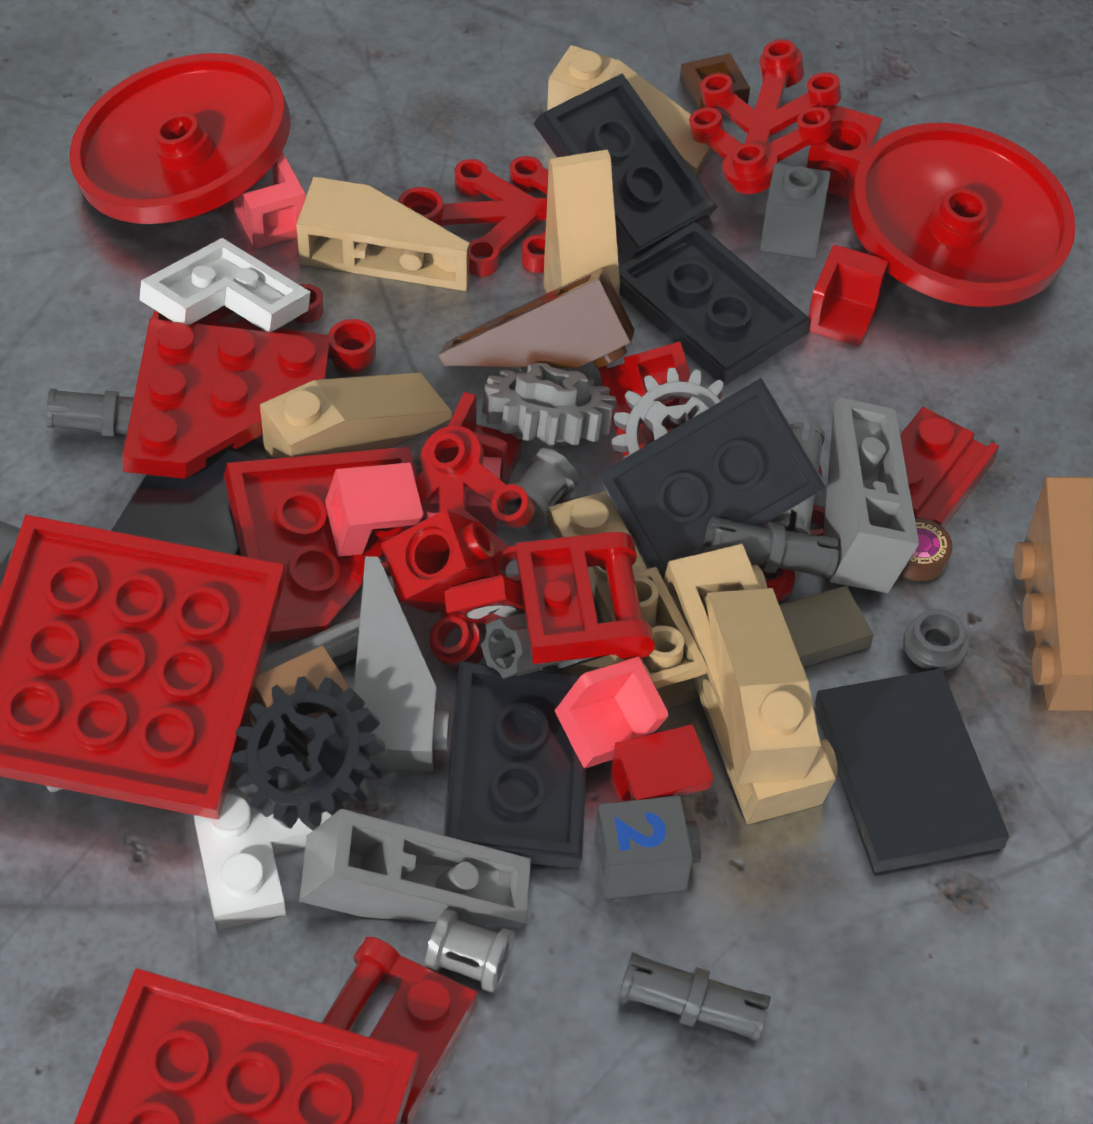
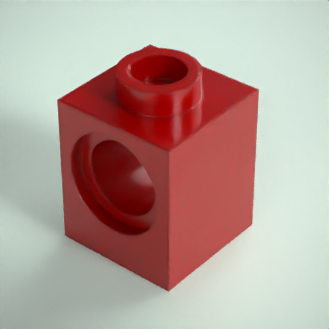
(842, 152)
(417, 554)

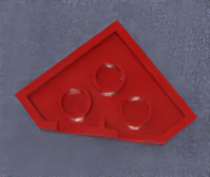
(205, 391)
(285, 521)

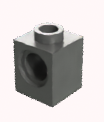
(794, 211)

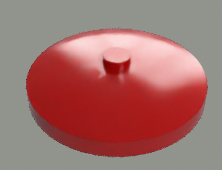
(180, 138)
(962, 214)

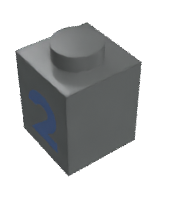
(645, 847)

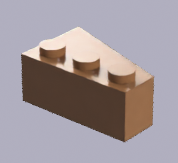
(1059, 589)

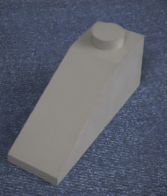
(868, 497)
(396, 680)
(411, 874)

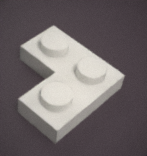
(224, 277)
(241, 859)

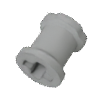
(545, 483)
(469, 950)

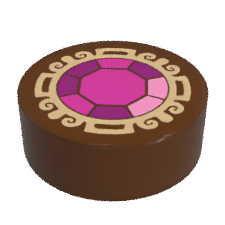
(932, 553)

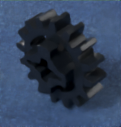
(279, 754)

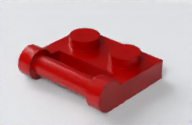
(561, 600)
(422, 1015)

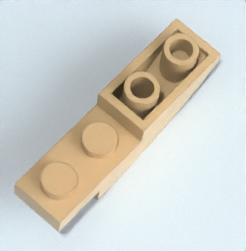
(675, 651)

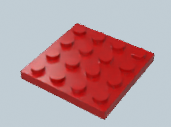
(129, 663)
(226, 1060)

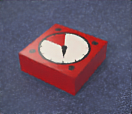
(485, 600)

